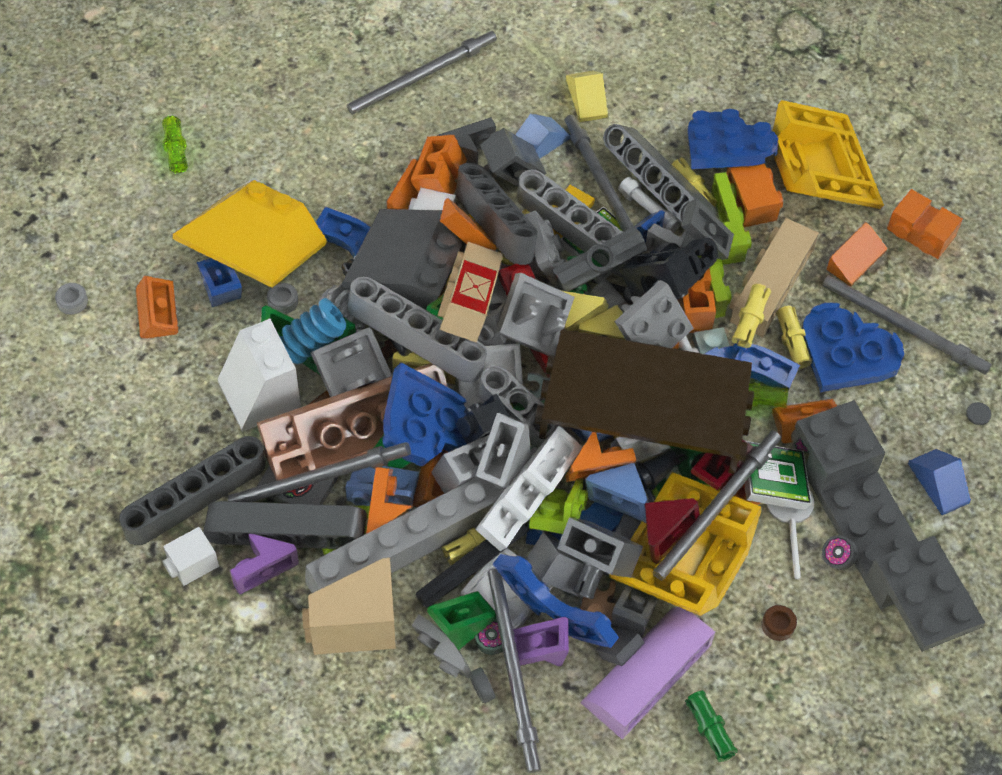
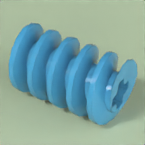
(312, 330)

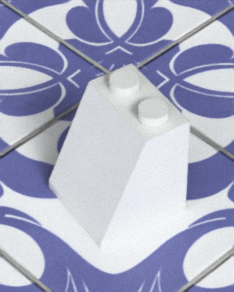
(259, 376)

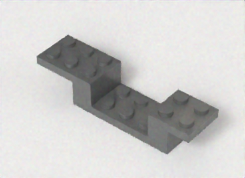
(889, 556)

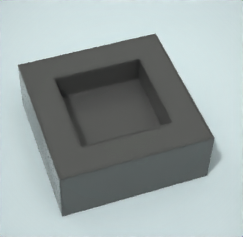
(623, 649)

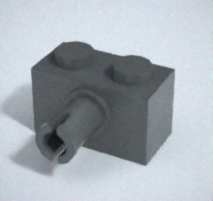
(509, 156)
(599, 552)

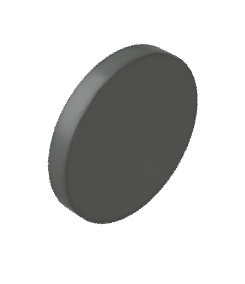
(978, 413)

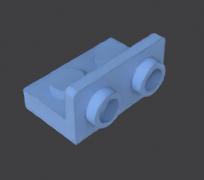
(361, 485)

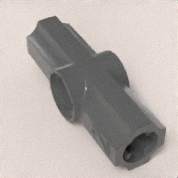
(617, 251)

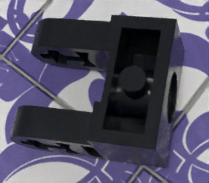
(670, 264)

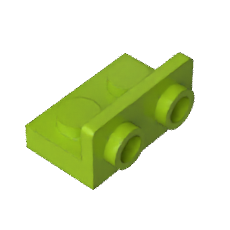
(558, 507)

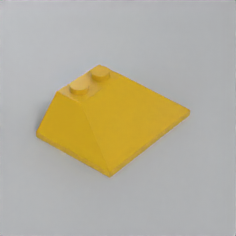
(822, 156)
(255, 233)
(711, 562)

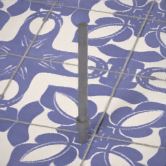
(468, 48)
(582, 142)
(959, 353)
(374, 458)
(754, 460)
(526, 735)

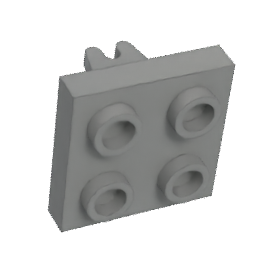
(547, 249)
(534, 314)
(654, 318)
(351, 362)

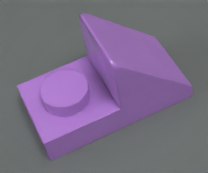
(271, 560)
(543, 642)

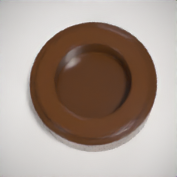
(779, 623)

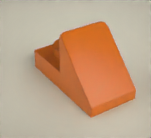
(592, 460)
(380, 509)

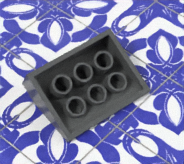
(407, 254)

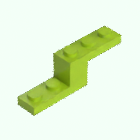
(733, 219)

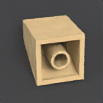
(352, 612)

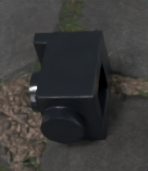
(480, 418)

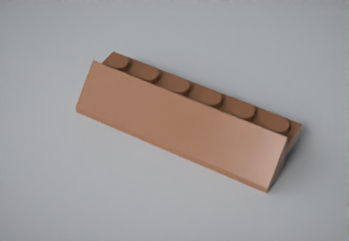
(330, 428)

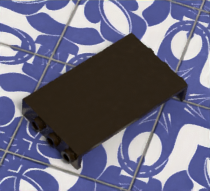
(648, 394)

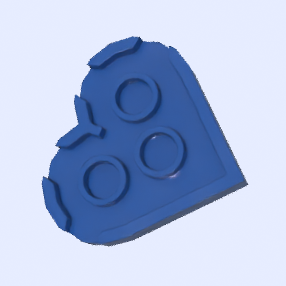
(726, 140)
(848, 350)
(422, 415)

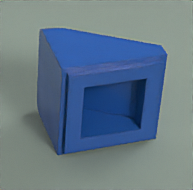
(645, 224)

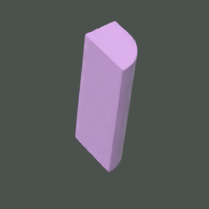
(649, 674)

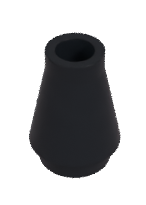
(656, 468)

